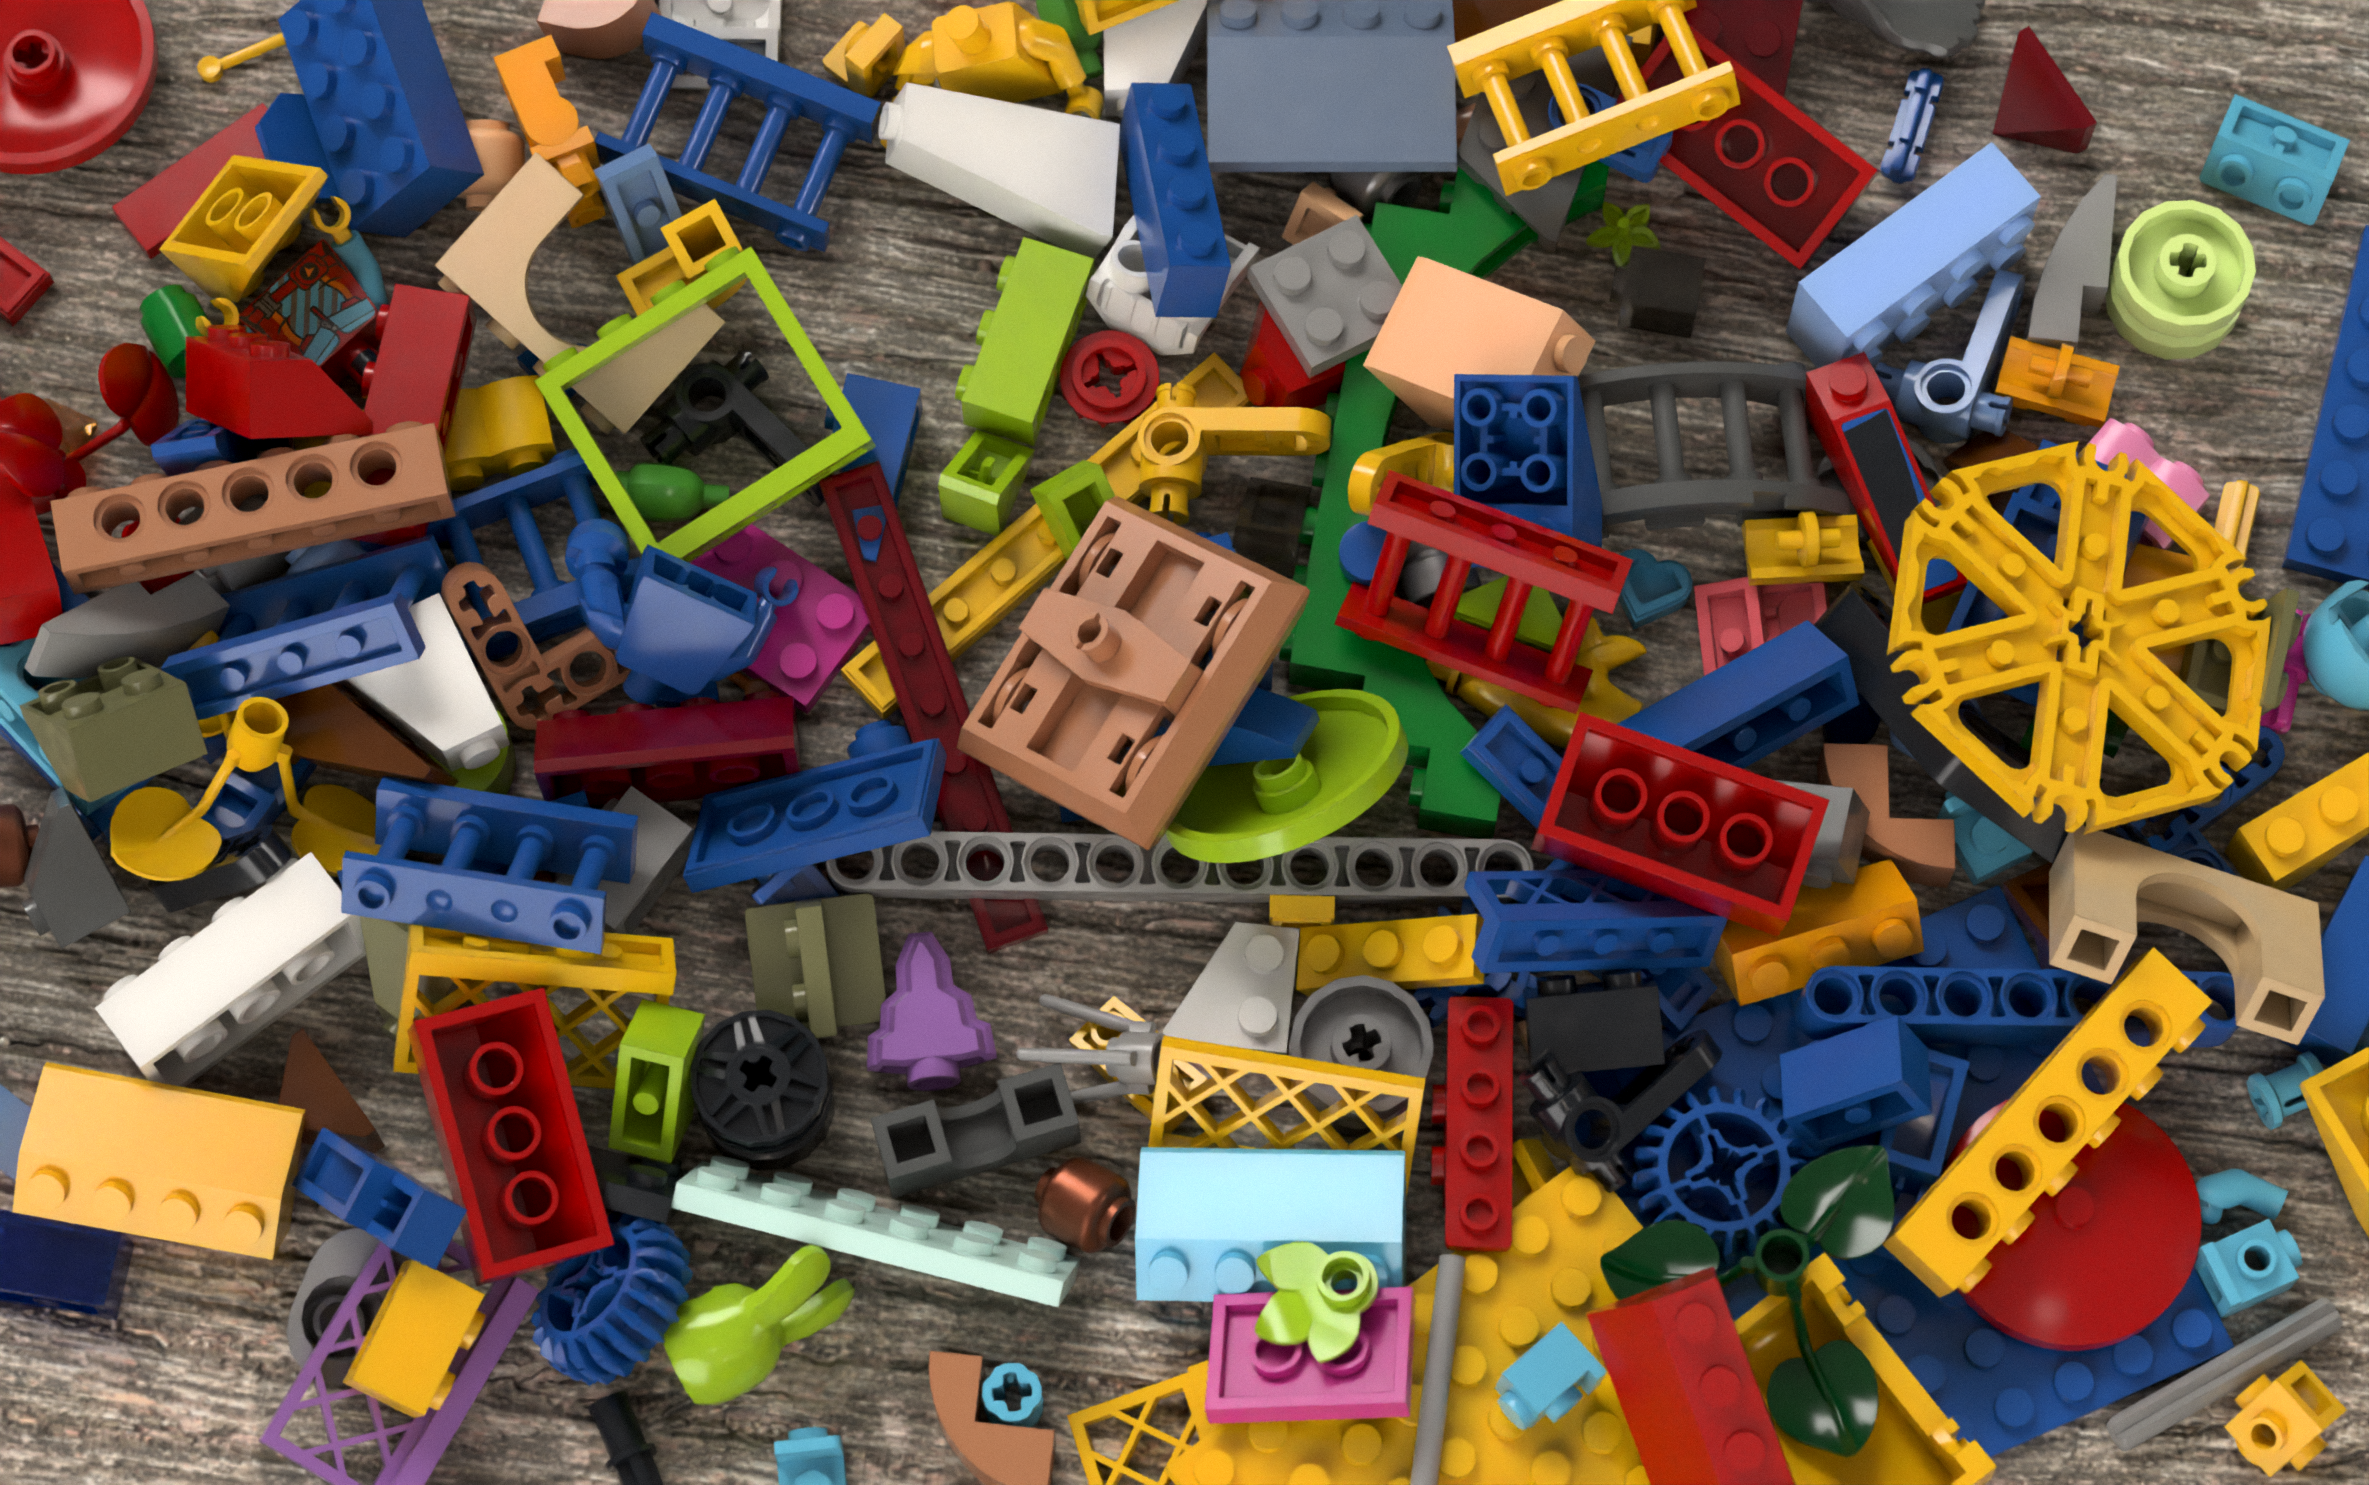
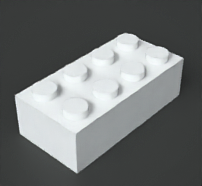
(234, 974)

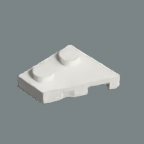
(1243, 991)

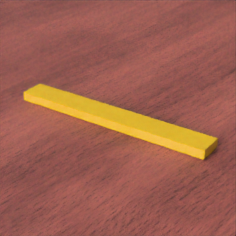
(1027, 552)

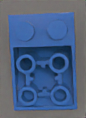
(1527, 451)

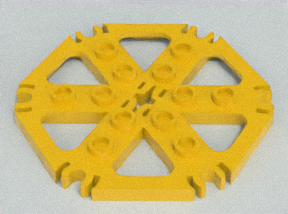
(2124, 625)

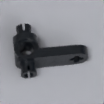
(693, 430)
(1615, 1121)

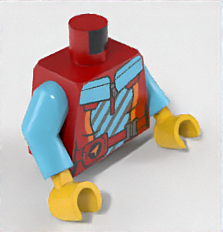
(321, 303)

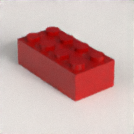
(1763, 160)

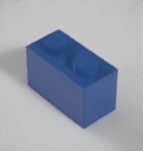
(1855, 1083)

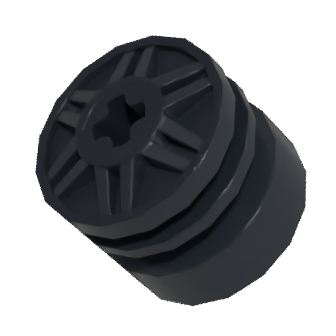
(775, 1123)

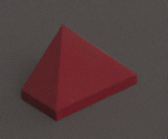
(2040, 102)

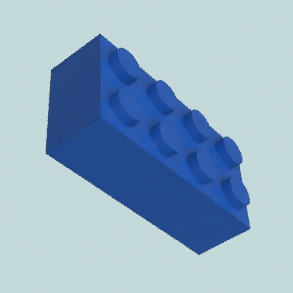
(382, 109)

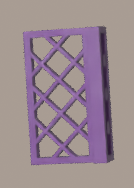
(425, 1436)

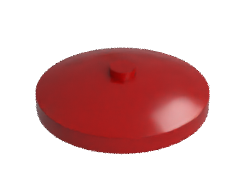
(71, 79)
(2100, 1250)

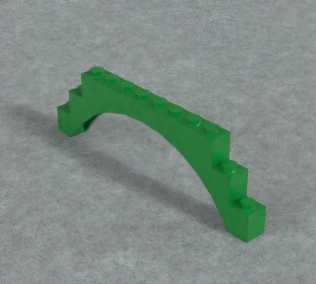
(1476, 238)

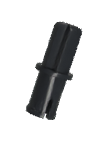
(625, 1443)

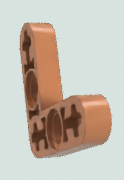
(526, 665)

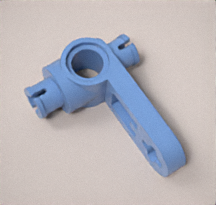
(1967, 380)

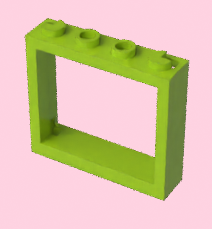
(761, 496)

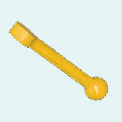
(212, 68)

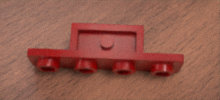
(1477, 1125)

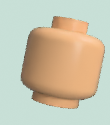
(500, 157)

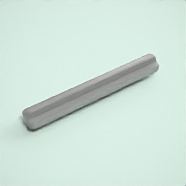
(2224, 1374)

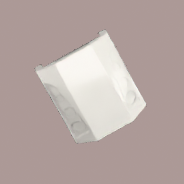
(1124, 300)

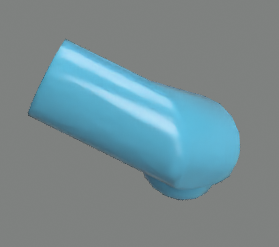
(2237, 1188)

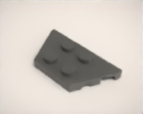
(1549, 205)

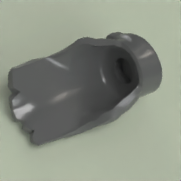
(1917, 25)

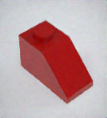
(1275, 375)

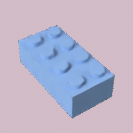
(1915, 262)

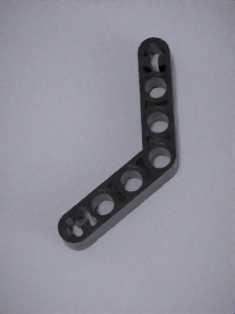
(1861, 628)

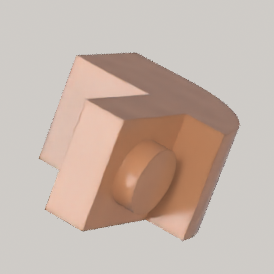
(596, 26)

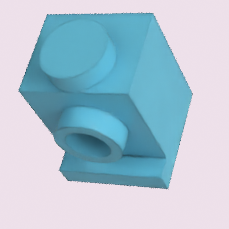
(2236, 1286)
(1548, 1378)

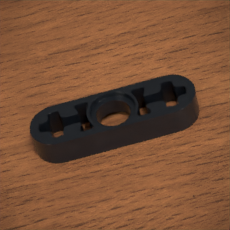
(239, 865)

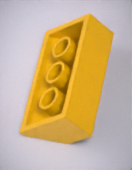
(159, 1161)

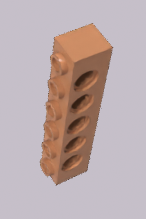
(284, 523)

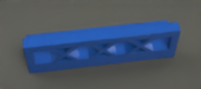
(1586, 935)

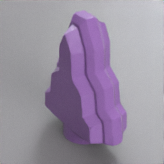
(928, 1022)

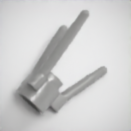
(1129, 1057)

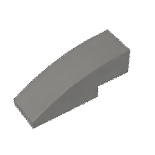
(2075, 271)
(127, 624)

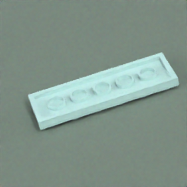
(859, 1227)

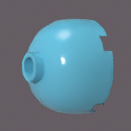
(2338, 646)

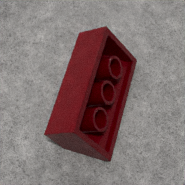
(668, 750)

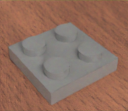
(1328, 294)

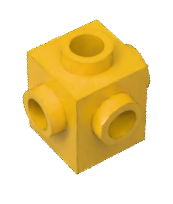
(2284, 1419)

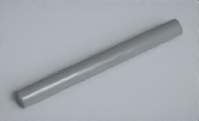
(1438, 1370)

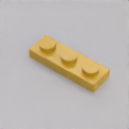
(1402, 951)

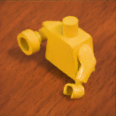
(998, 56)

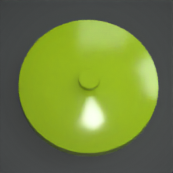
(1286, 803)

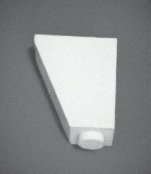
(1151, 49)
(437, 697)

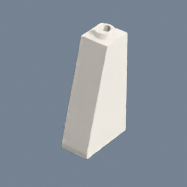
(1011, 160)

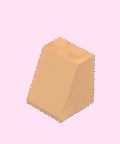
(1467, 326)

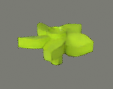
(1624, 231)

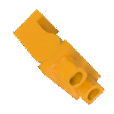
(551, 121)

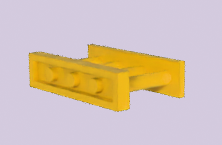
(1564, 30)

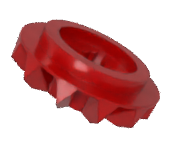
(1121, 355)

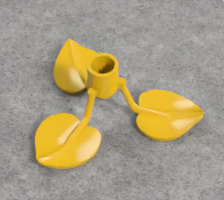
(166, 840)

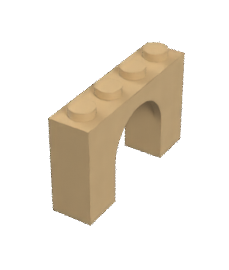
(493, 269)
(2260, 933)

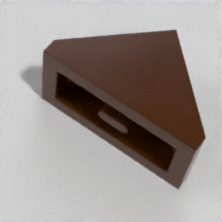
(314, 1086)

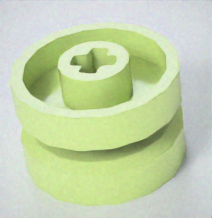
(2180, 279)

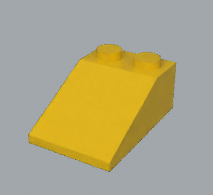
(242, 224)

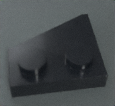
(636, 1184)

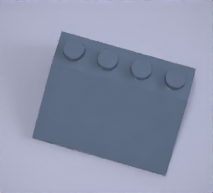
(1330, 86)

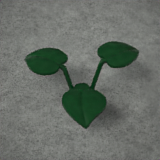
(1847, 1208)

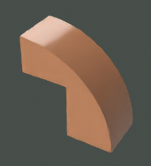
(1918, 847)
(989, 1451)

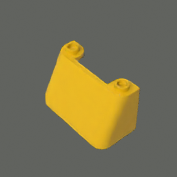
(1910, 1435)

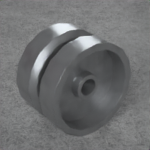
(1369, 1019)

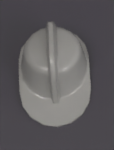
(322, 1292)

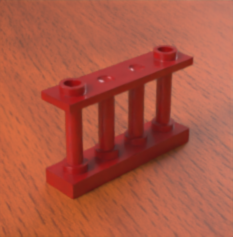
(1503, 544)

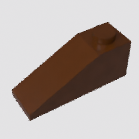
(348, 736)

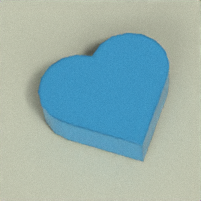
(1653, 588)

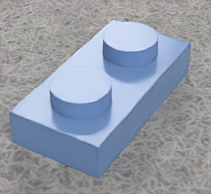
(639, 201)

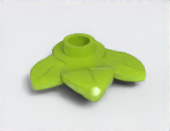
(1306, 1298)

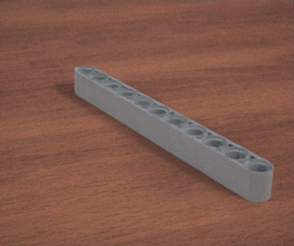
(1149, 883)

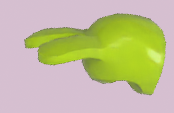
(736, 1333)

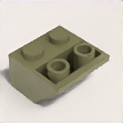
(115, 727)

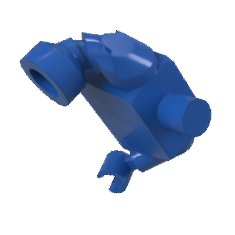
(678, 618)

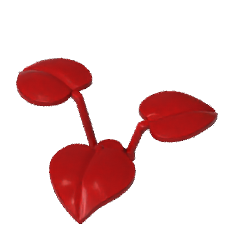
(31, 432)

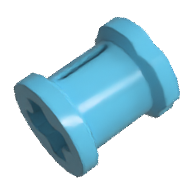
(2279, 1092)
(1029, 1387)

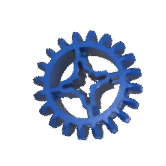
(1710, 1149)
(614, 1302)

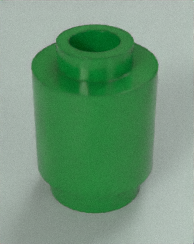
(167, 320)

